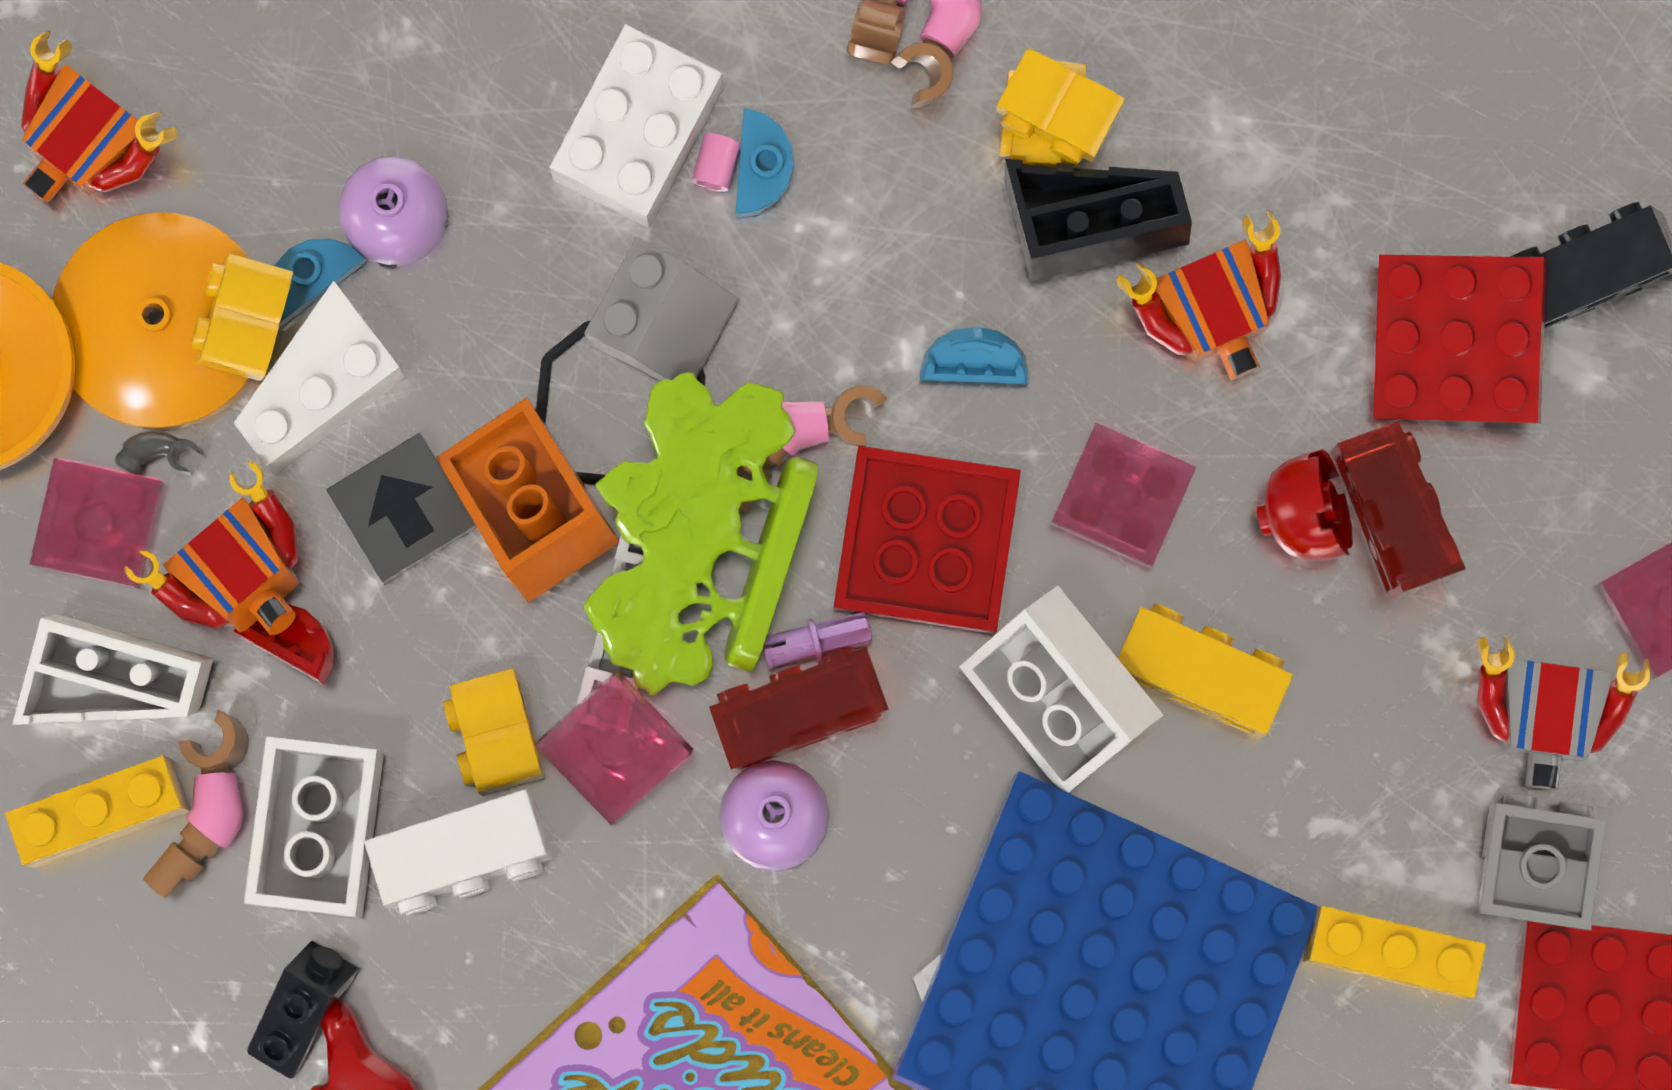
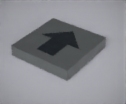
(401, 508)

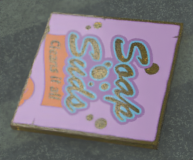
(701, 1009)

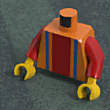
(81, 130)
(1214, 300)
(234, 566)

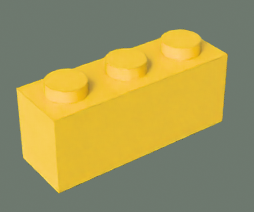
(1204, 670)
(97, 812)
(1395, 953)

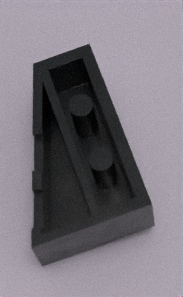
(1093, 216)
(1604, 262)

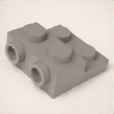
(1541, 862)

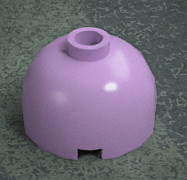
(406, 230)
(768, 843)

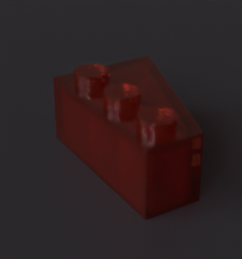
(1397, 511)
(799, 708)

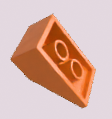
(527, 500)

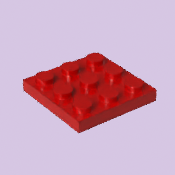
(1460, 338)
(927, 539)
(1593, 1009)

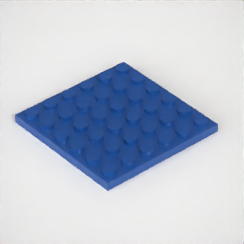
(1103, 961)

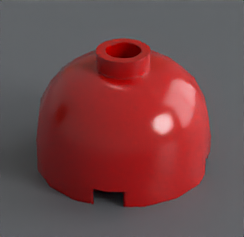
(1306, 509)

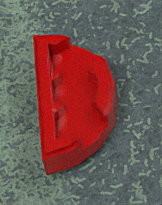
(302, 645)

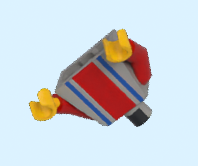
(1553, 708)

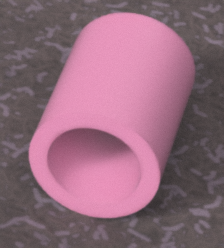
(716, 162)

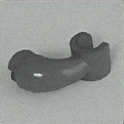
(147, 445)

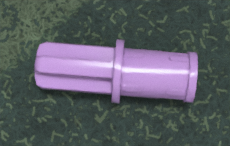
(817, 640)

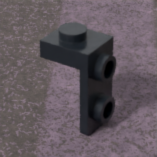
(299, 1006)

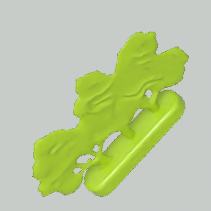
(686, 516)

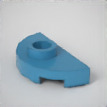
(763, 165)
(314, 269)
(975, 356)

